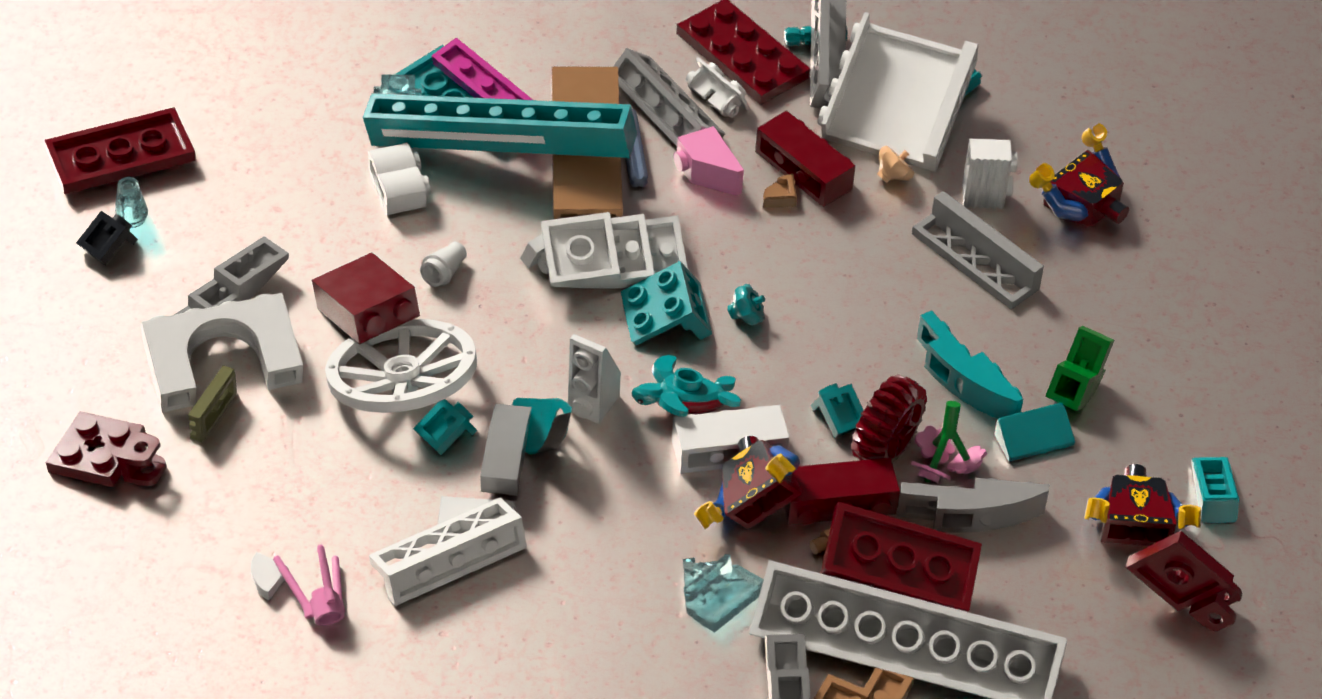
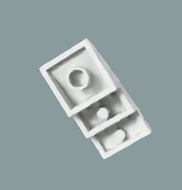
(609, 250)

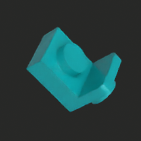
(839, 407)
(444, 425)

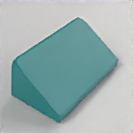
(1034, 432)

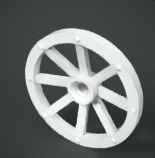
(403, 372)

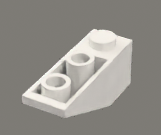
(592, 379)

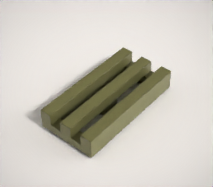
(212, 403)

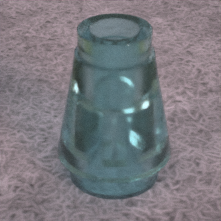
(130, 202)

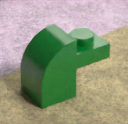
(1082, 371)

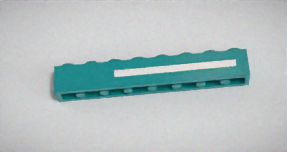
(501, 125)

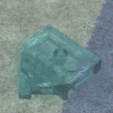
(718, 590)

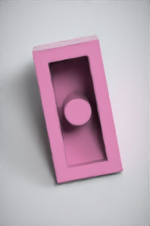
(709, 161)

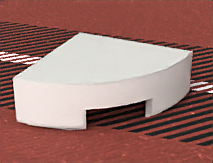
(265, 575)

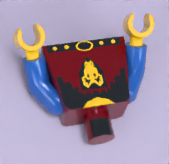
(1086, 186)
(753, 484)
(1139, 509)

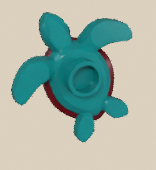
(685, 390)

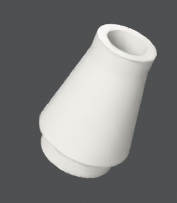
(441, 265)

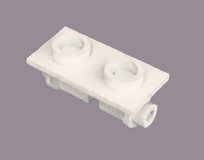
(726, 95)

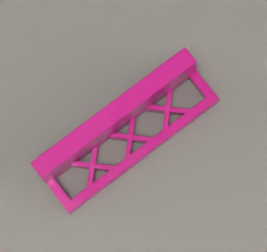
(475, 73)

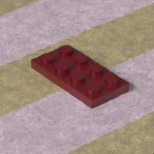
(743, 51)
(119, 150)
(901, 557)

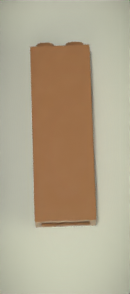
(586, 182)

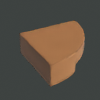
(781, 193)

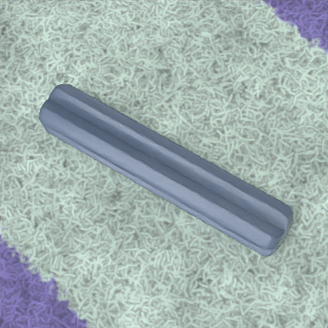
(636, 163)

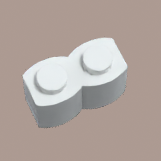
(398, 178)

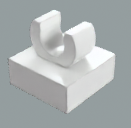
(535, 253)

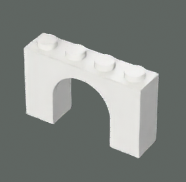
(257, 321)

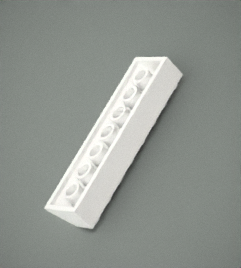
(908, 635)

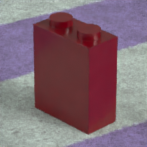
(365, 298)

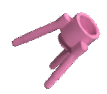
(326, 601)

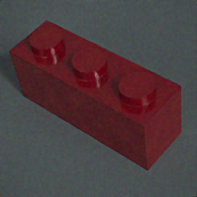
(813, 162)
(859, 483)

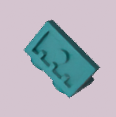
(664, 302)

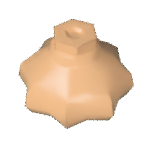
(893, 165)

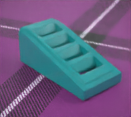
(1215, 492)

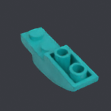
(966, 376)

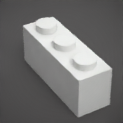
(712, 439)

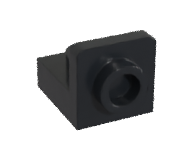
(105, 236)

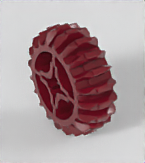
(889, 419)

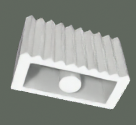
(987, 173)

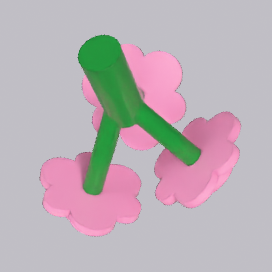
(937, 445)

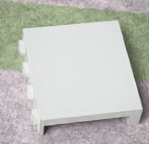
(897, 93)

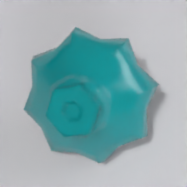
(747, 305)

